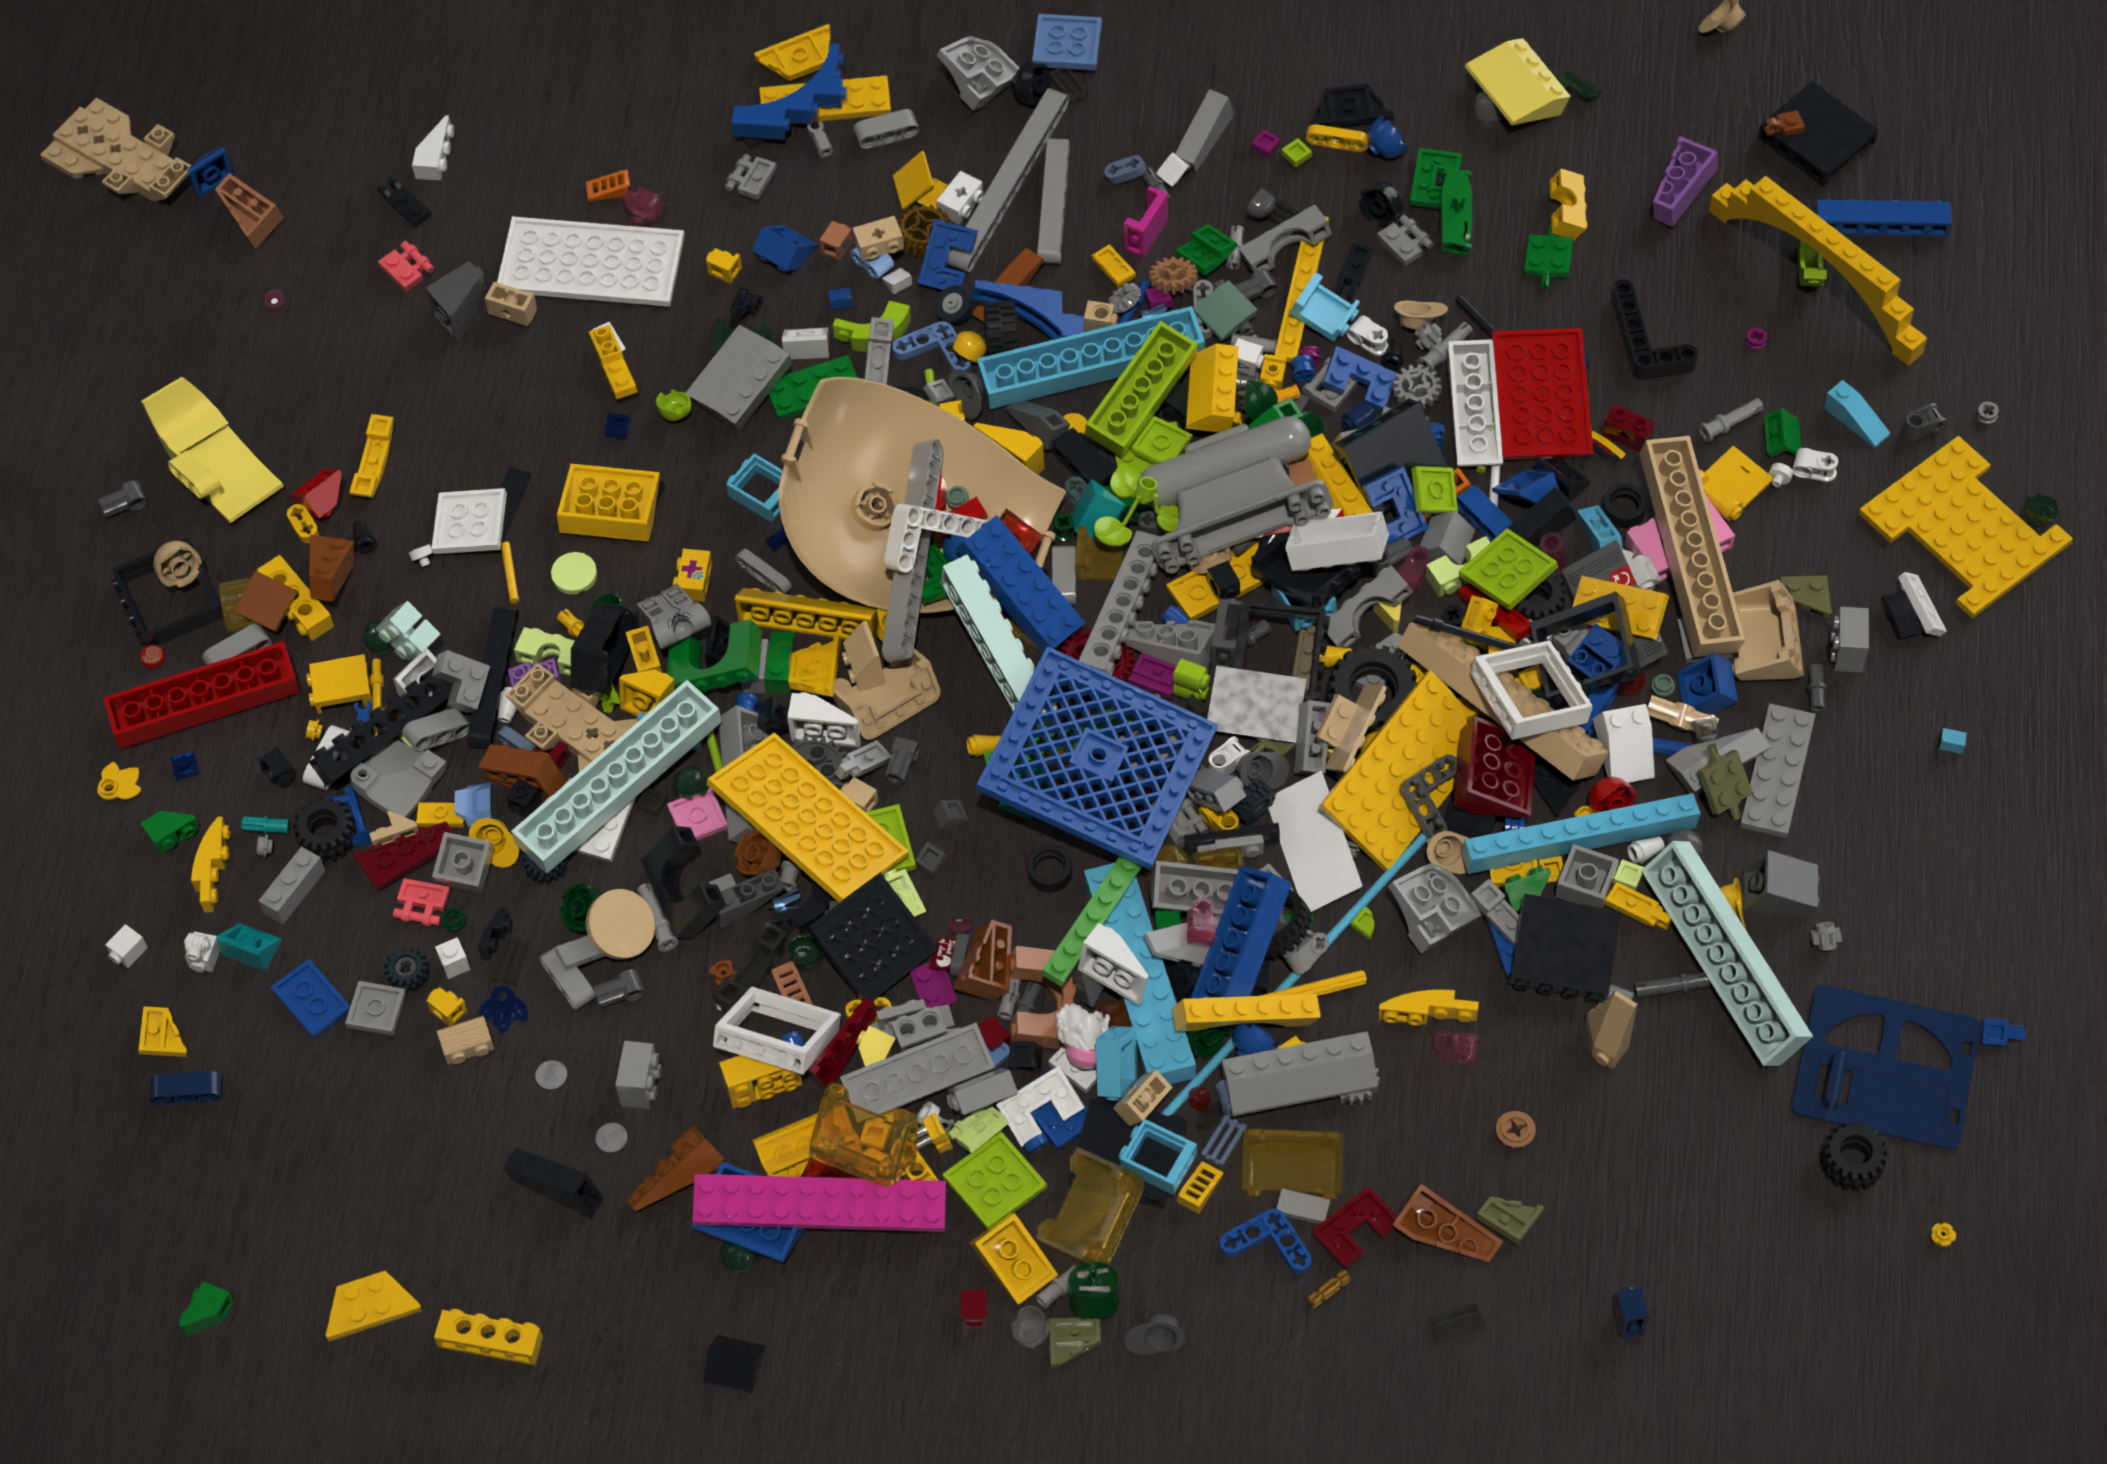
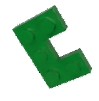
(1428, 164)
(932, 587)

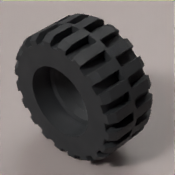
(1373, 662)

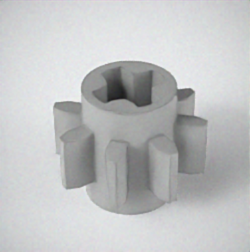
(1428, 335)
(1826, 936)

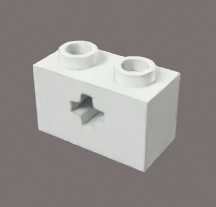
(961, 197)

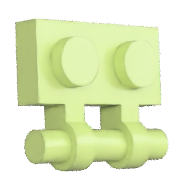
(977, 1128)

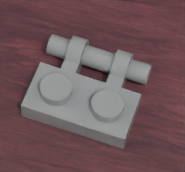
(756, 178)
(1400, 245)
(1182, 826)

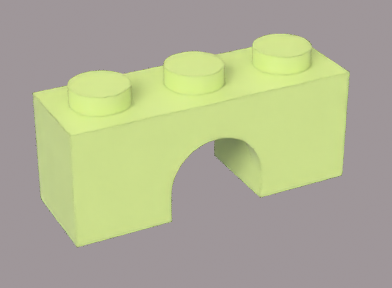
(1445, 575)
(535, 645)

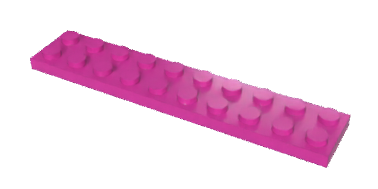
(818, 1203)

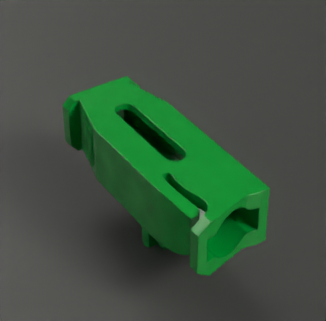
(1455, 212)

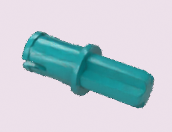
(265, 825)

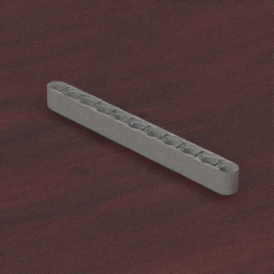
(1011, 176)
(908, 587)

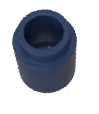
(1358, 416)

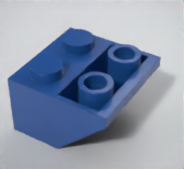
(1598, 653)

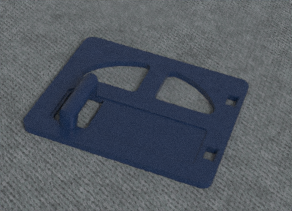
(1886, 1092)

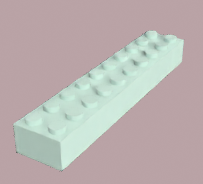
(616, 776)
(1727, 953)

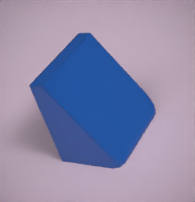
(840, 298)

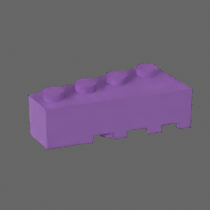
(1684, 179)

